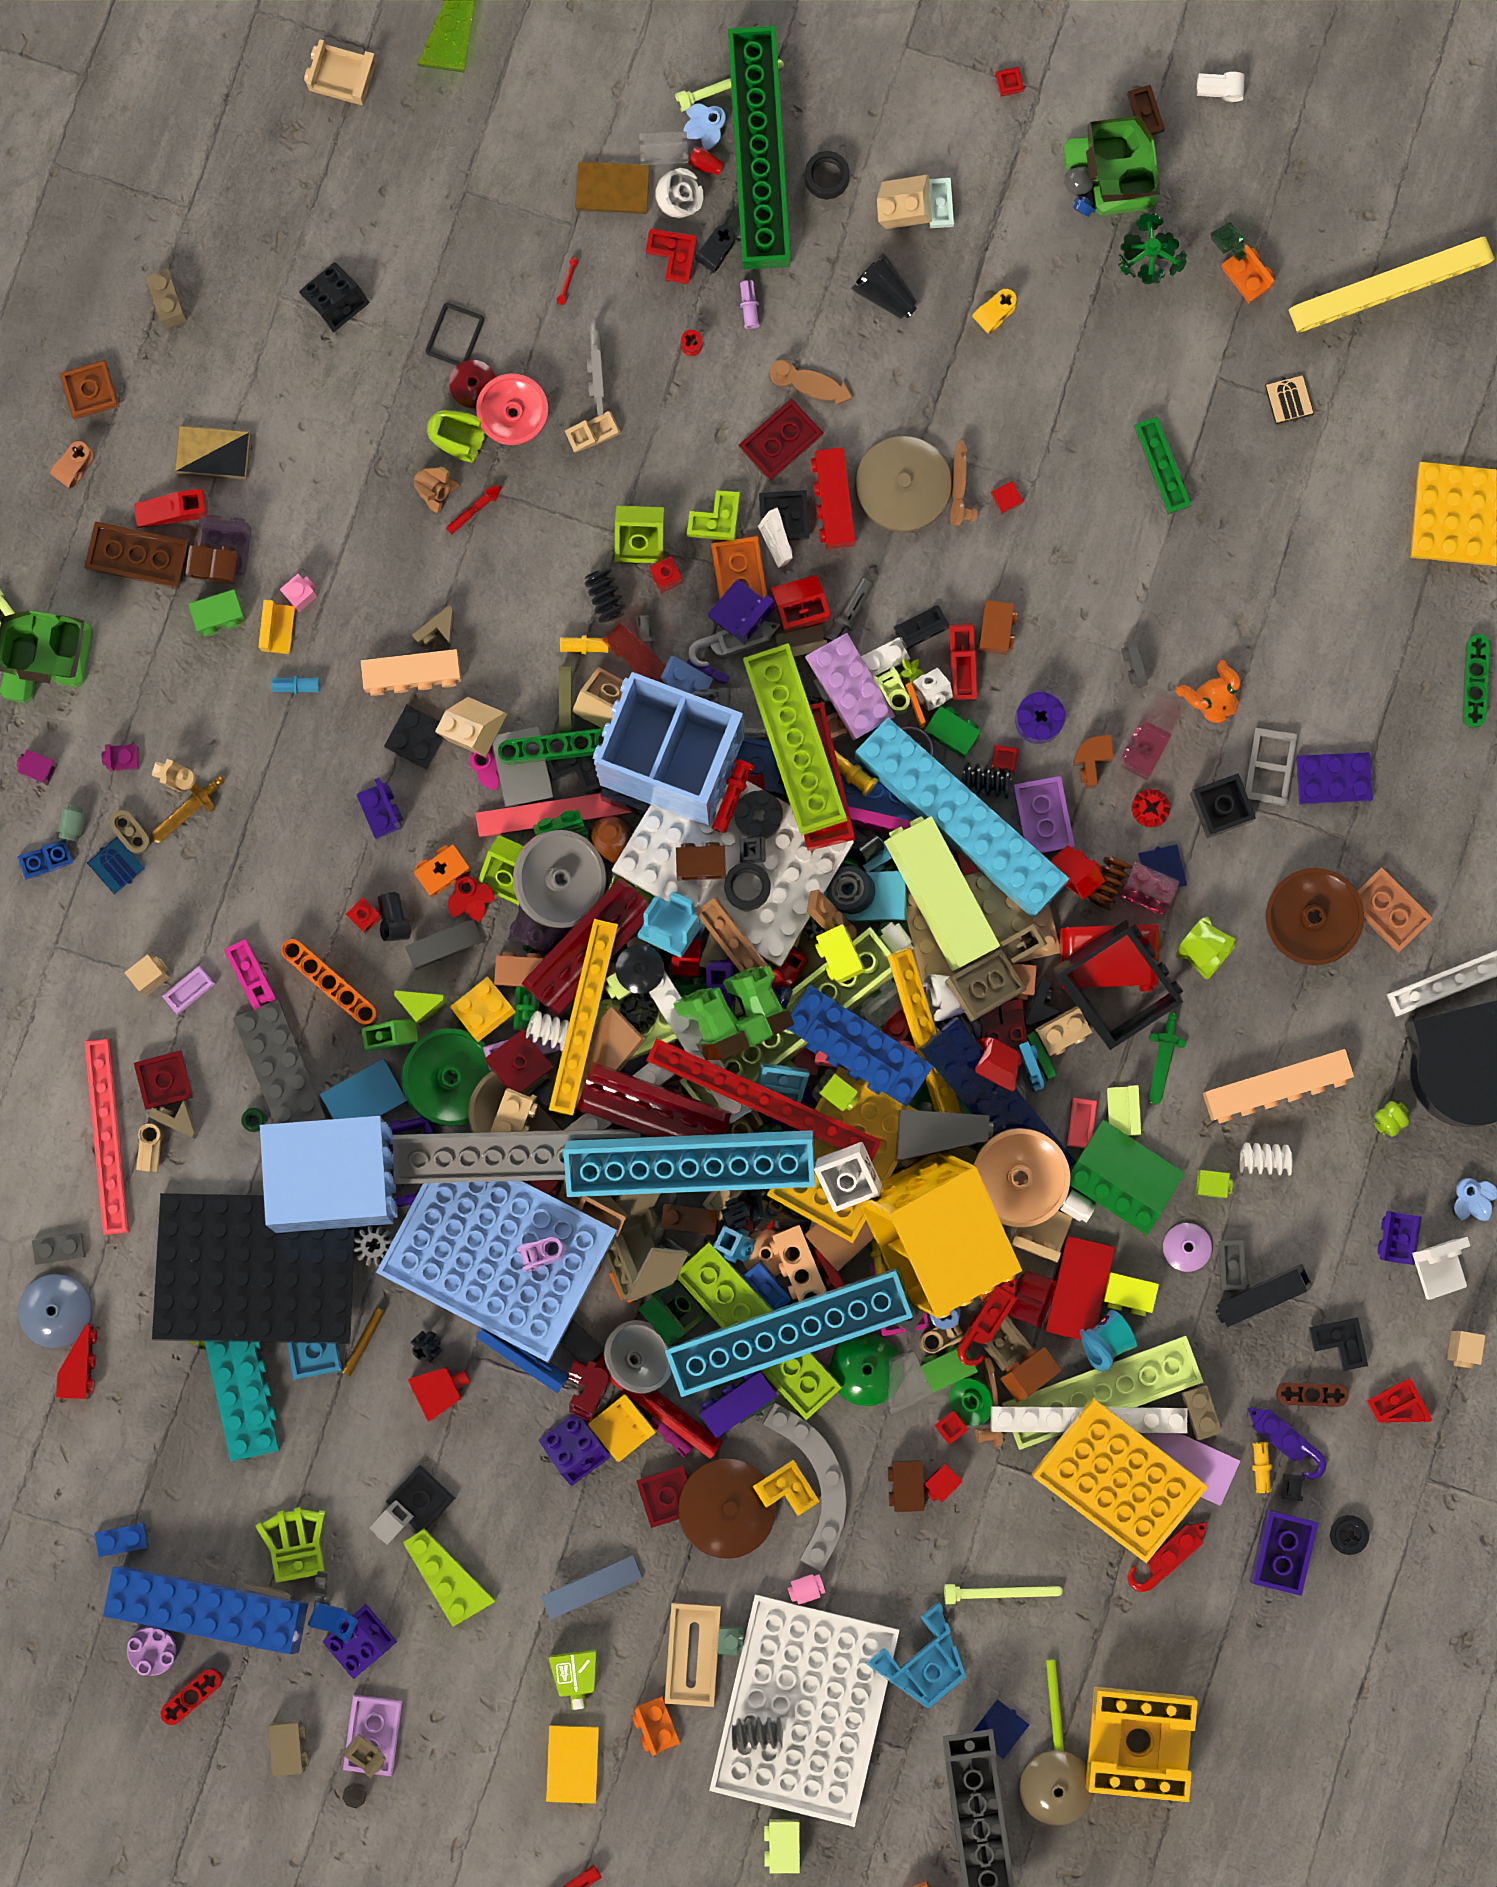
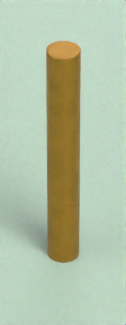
(363, 1341)

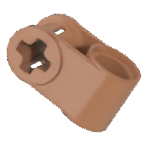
(71, 466)

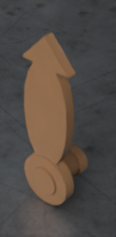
(808, 382)
(957, 509)
(986, 1434)

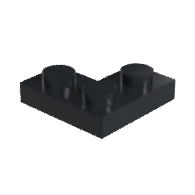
(791, 506)
(583, 766)
(1345, 1336)

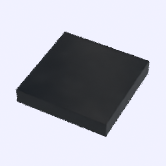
(422, 1498)

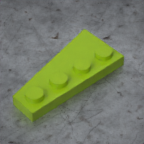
(451, 1585)

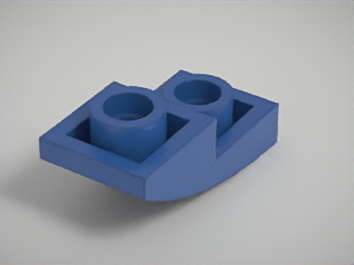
(45, 860)

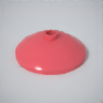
(508, 394)

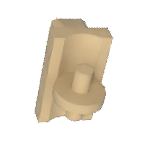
(174, 775)

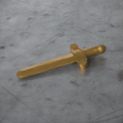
(199, 798)

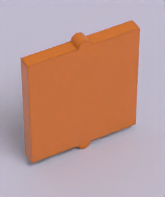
(915, 706)

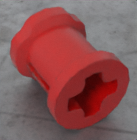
(691, 335)

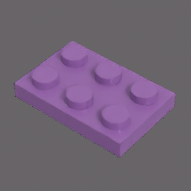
(1044, 814)

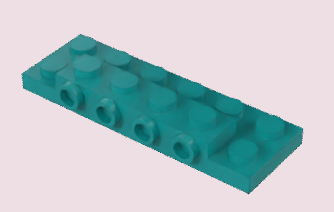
(243, 1398)

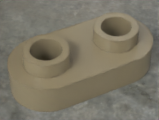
(129, 833)

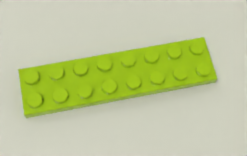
(794, 739)
(732, 1300)

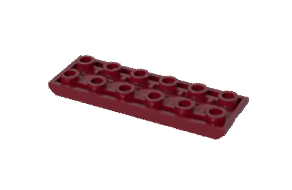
(558, 974)
(648, 1106)

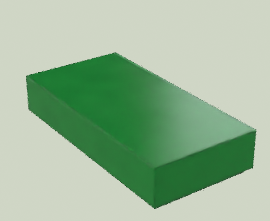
(1043, 1061)

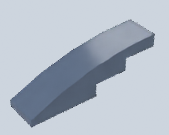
(591, 1587)

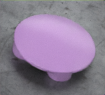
(151, 1651)

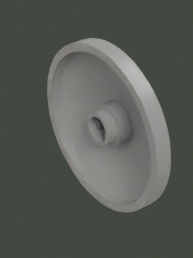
(558, 878)

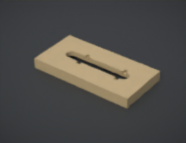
(704, 1690)

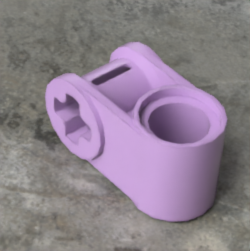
(536, 1254)

